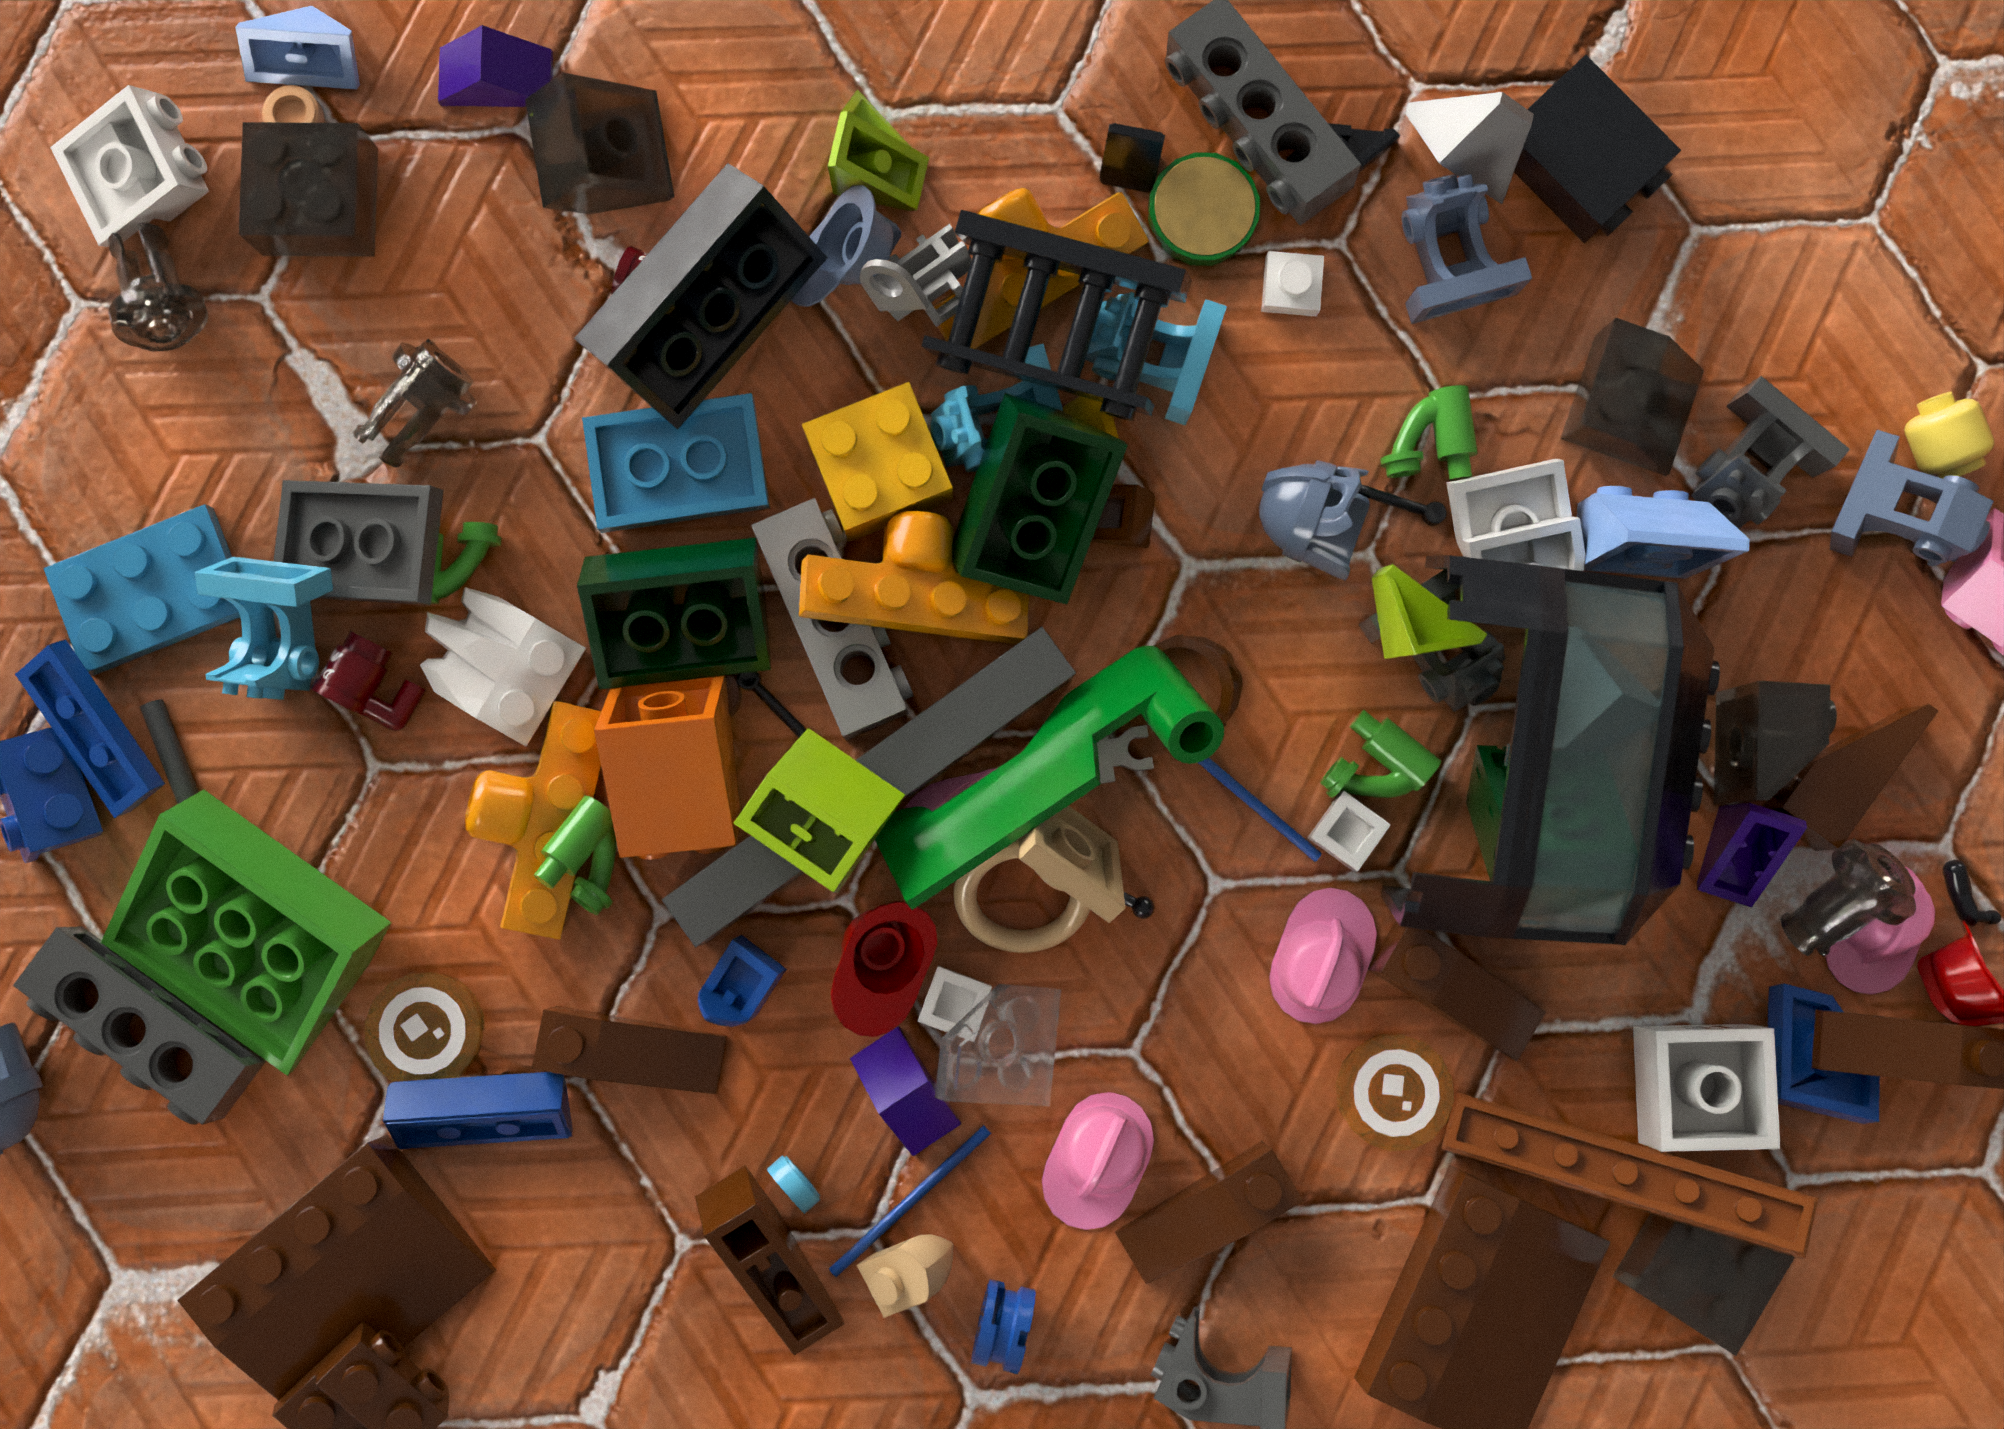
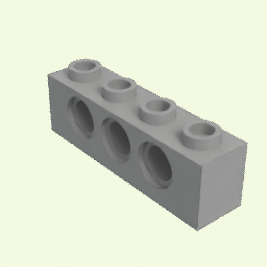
(856, 708)

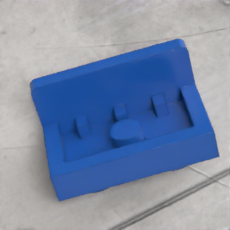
(43, 796)

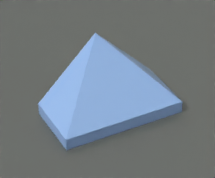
(298, 49)

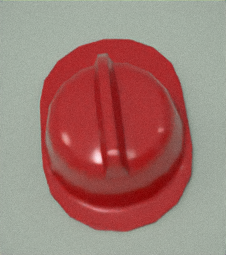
(882, 967)
(1962, 984)

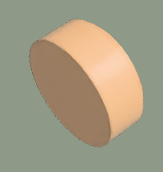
(292, 105)

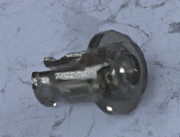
(154, 308)
(430, 384)
(1865, 887)

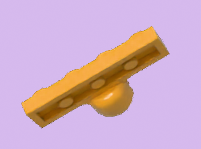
(1105, 225)
(912, 587)
(530, 812)

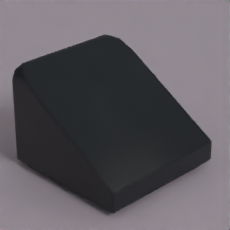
(1131, 157)

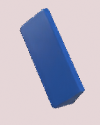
(478, 1110)

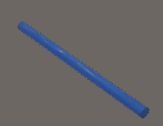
(1261, 809)
(909, 1201)

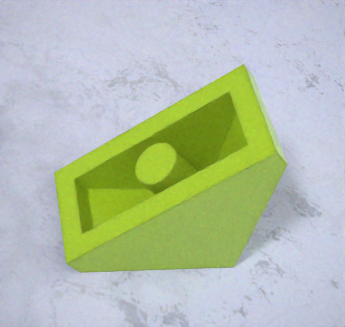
(875, 156)
(1415, 619)

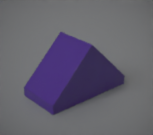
(492, 69)
(1746, 851)
(904, 1091)

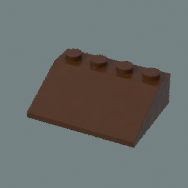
(347, 1252)
(1480, 1309)

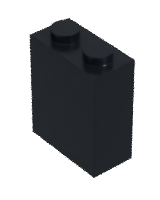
(1592, 151)

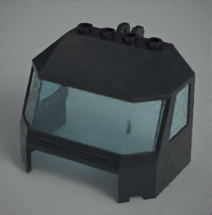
(1593, 760)

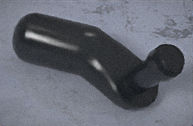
(1960, 893)

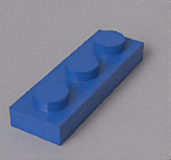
(89, 728)

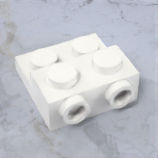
(131, 164)

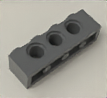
(1223, 38)
(55, 992)

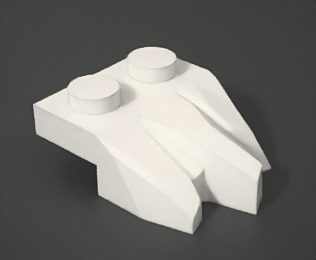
(1518, 517)
(500, 664)

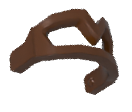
(1222, 660)

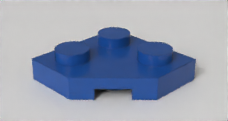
(1798, 1084)

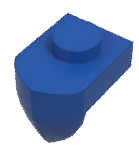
(739, 984)

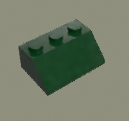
(1035, 500)
(675, 613)

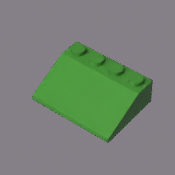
(242, 929)

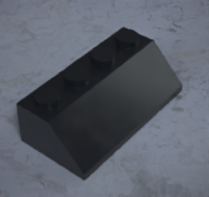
(702, 295)

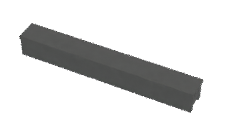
(904, 759)

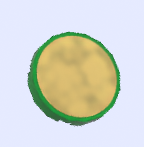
(1203, 208)

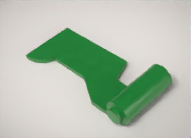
(1053, 771)

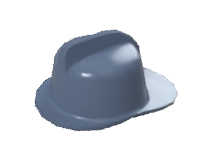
(849, 239)

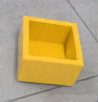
(878, 460)

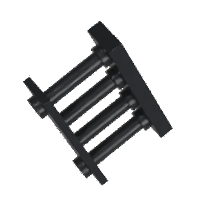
(1098, 271)

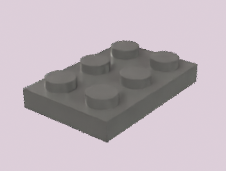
(369, 534)

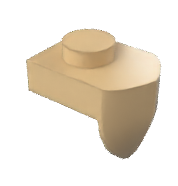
(907, 1272)

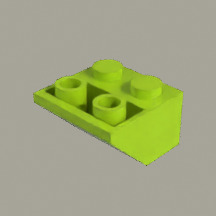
(819, 810)

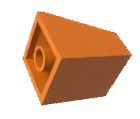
(669, 767)

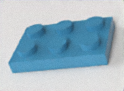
(663, 475)
(141, 590)

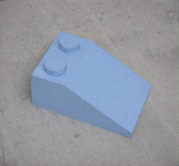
(1655, 534)

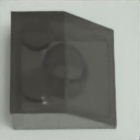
(598, 145)
(1634, 396)
(1767, 737)

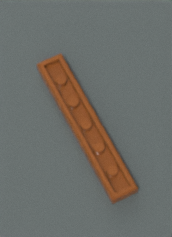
(1631, 1175)

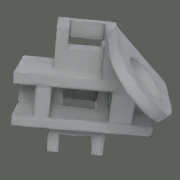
(919, 277)

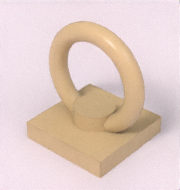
(1069, 857)

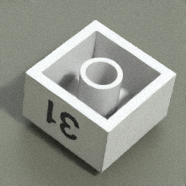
(1706, 1087)

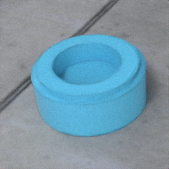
(794, 1183)

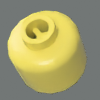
(1949, 436)

